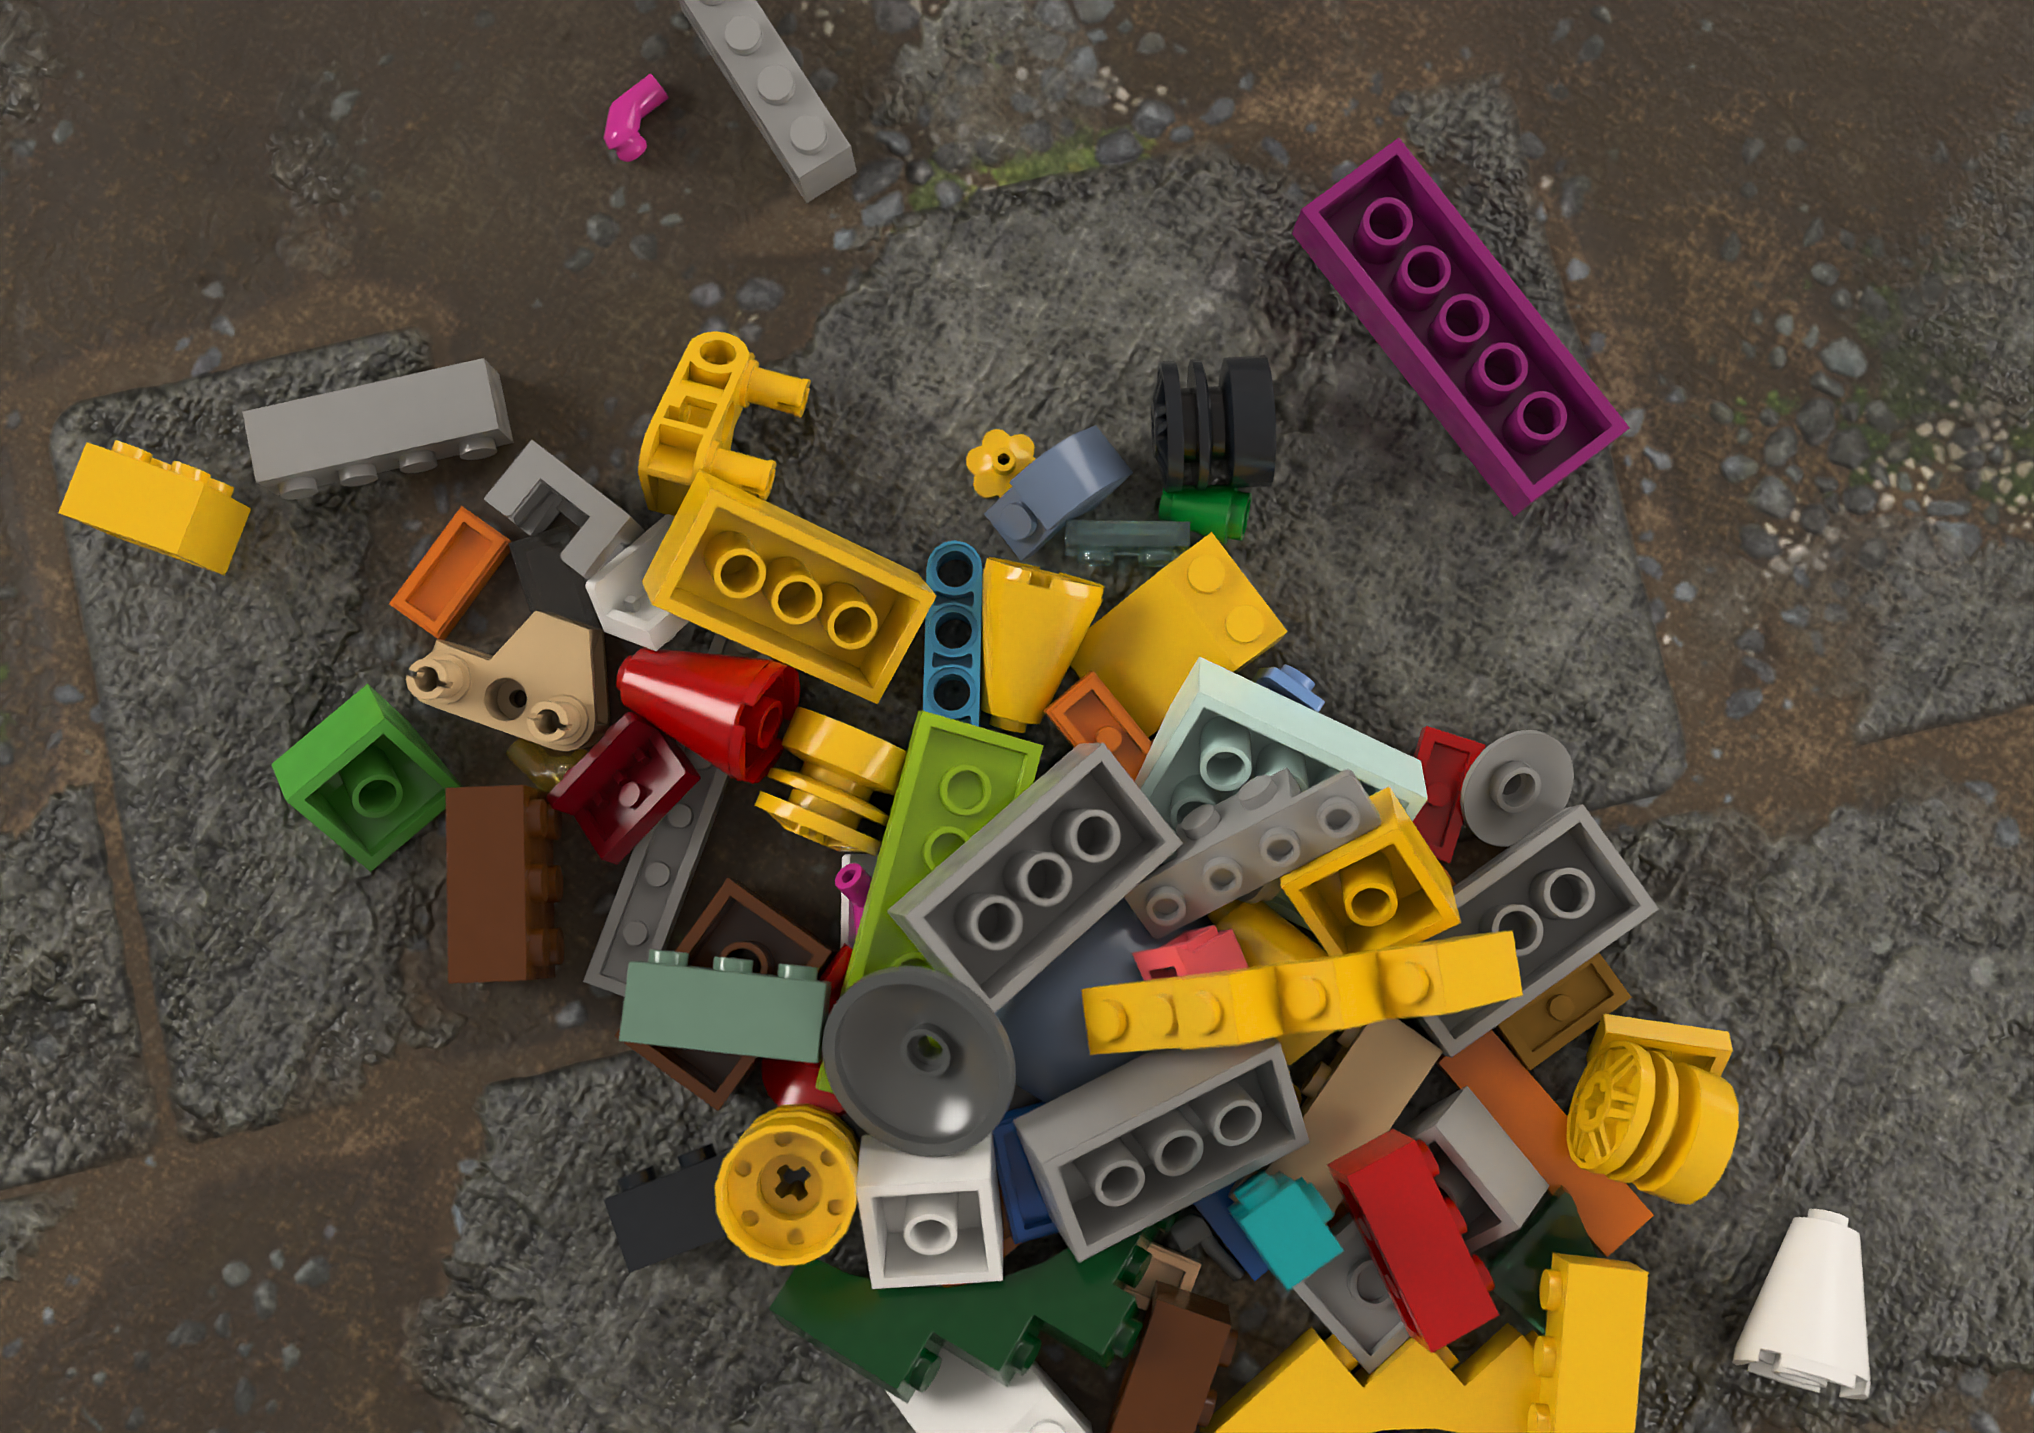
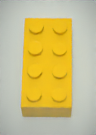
(787, 588)

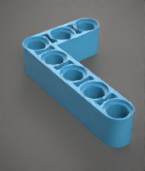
(961, 604)

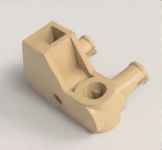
(549, 659)

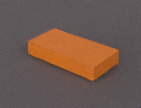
(452, 574)

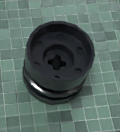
(1215, 423)

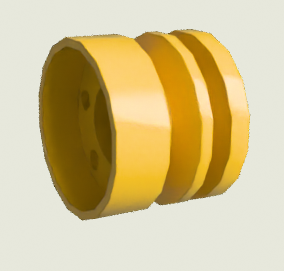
(834, 783)
(1652, 1122)
(792, 1220)

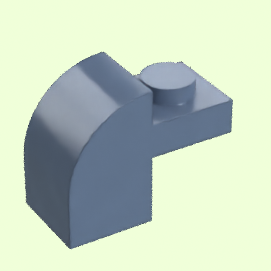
(1057, 488)

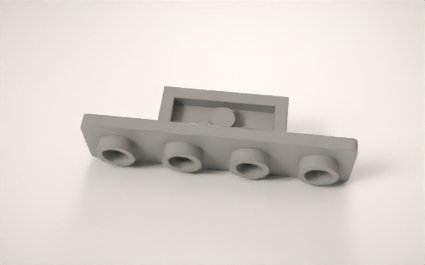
(1249, 843)

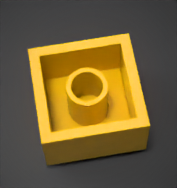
(156, 505)
(1375, 888)

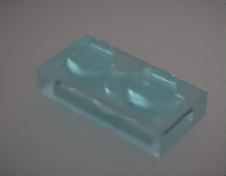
(1151, 541)

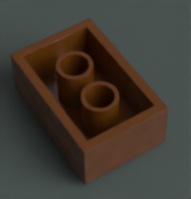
(502, 884)
(741, 927)

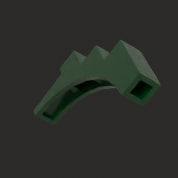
(991, 1325)

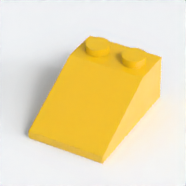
(1158, 632)

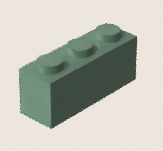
(726, 1007)

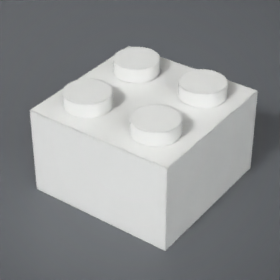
(930, 1215)

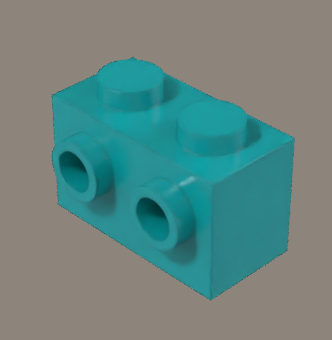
(1285, 1225)

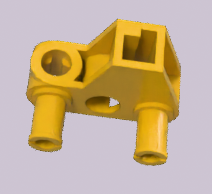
(699, 417)

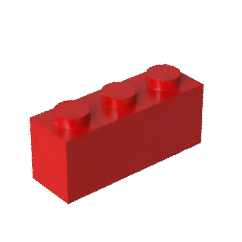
(1415, 1238)

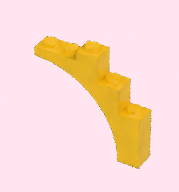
(1302, 995)
(1315, 1391)

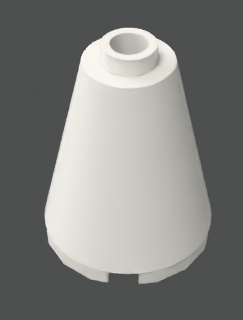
(1811, 1311)

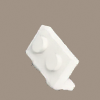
(622, 599)

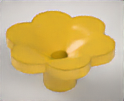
(983, 462)

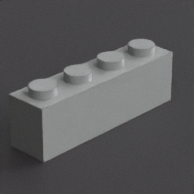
(774, 92)
(378, 429)

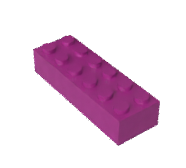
(1457, 327)

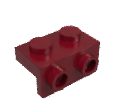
(624, 785)

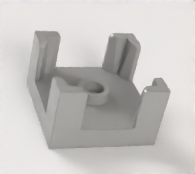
(542, 487)

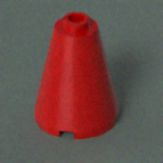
(714, 704)

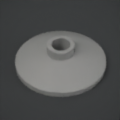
(1516, 786)

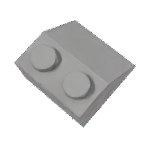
(1478, 1167)

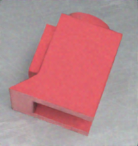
(1191, 954)

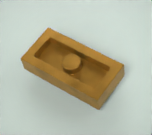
(1563, 1012)

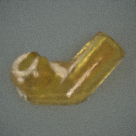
(539, 766)

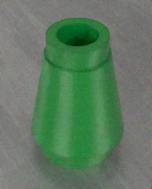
(1209, 510)

